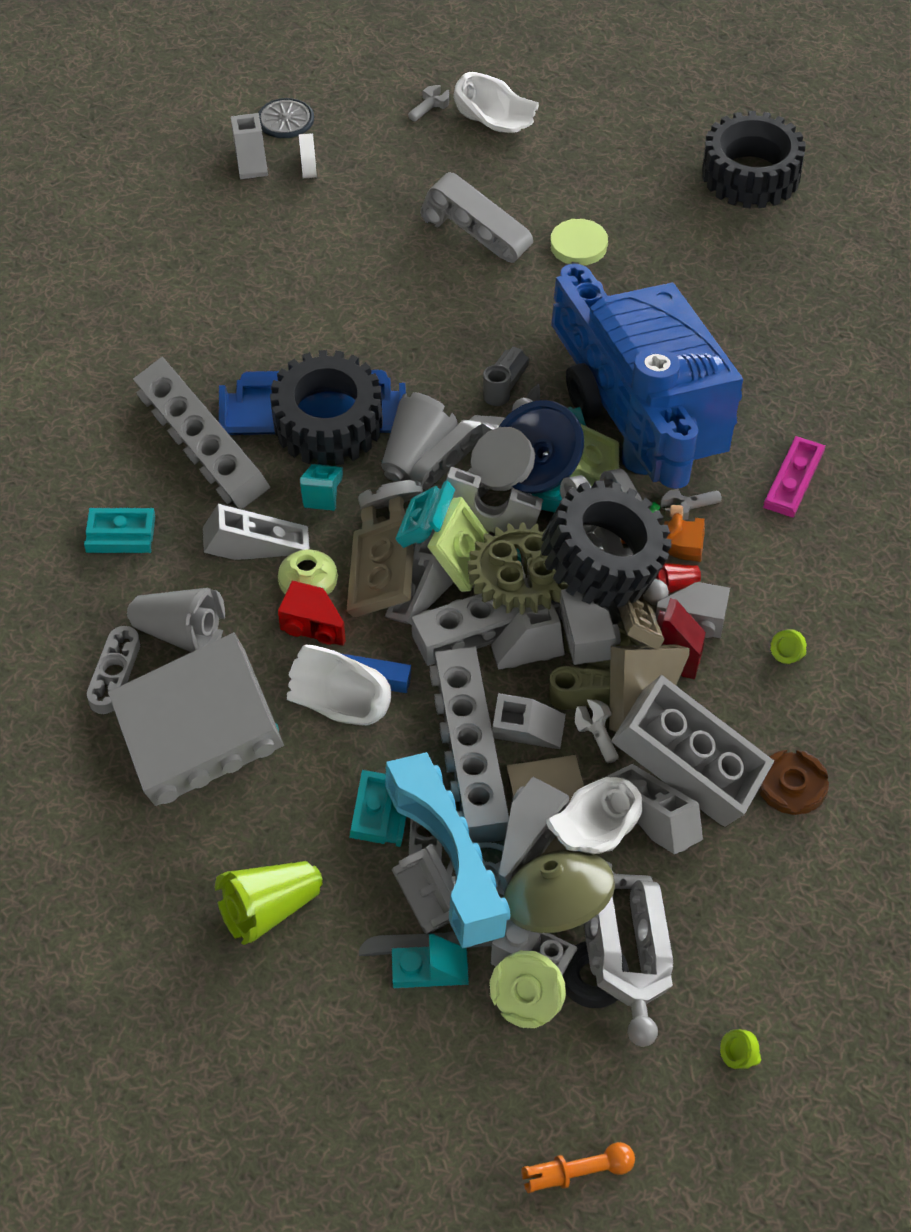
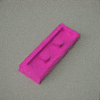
(794, 476)

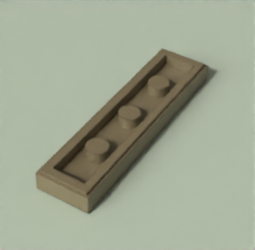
(641, 623)

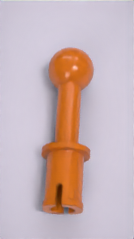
(617, 1159)

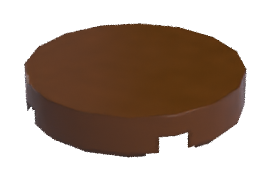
(789, 792)

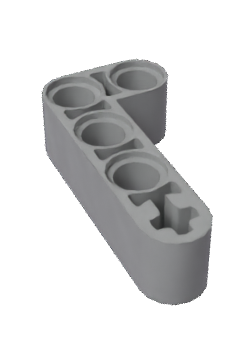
(477, 216)

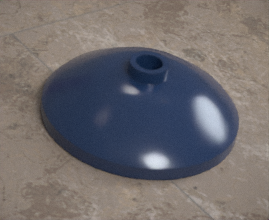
(549, 429)

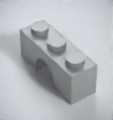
(517, 509)

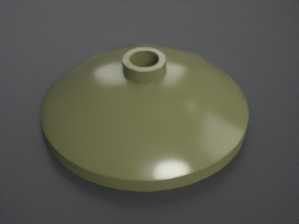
(559, 891)

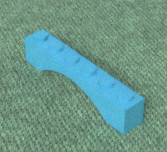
(475, 905)

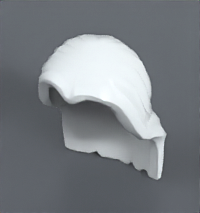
(493, 103)
(338, 686)
(598, 816)

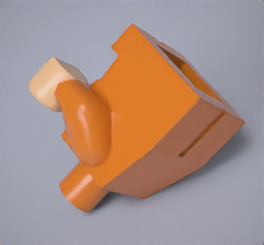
(685, 536)

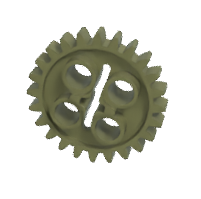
(500, 576)

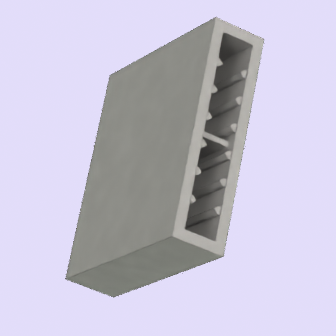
(195, 720)

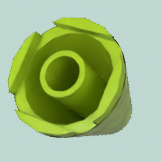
(265, 896)

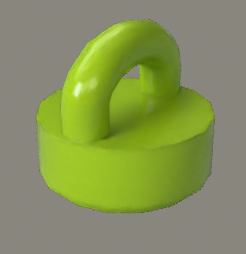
(788, 646)
(740, 1049)

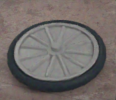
(286, 118)

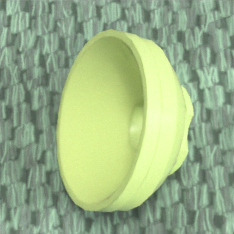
(322, 575)

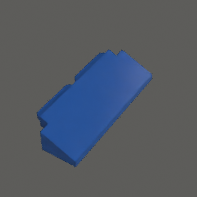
(251, 412)

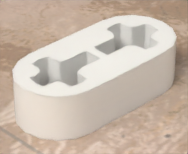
(307, 156)

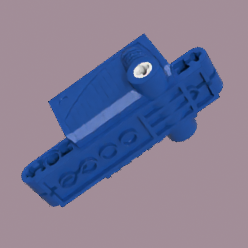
(654, 372)

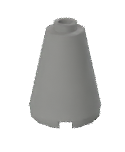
(415, 430)
(179, 617)

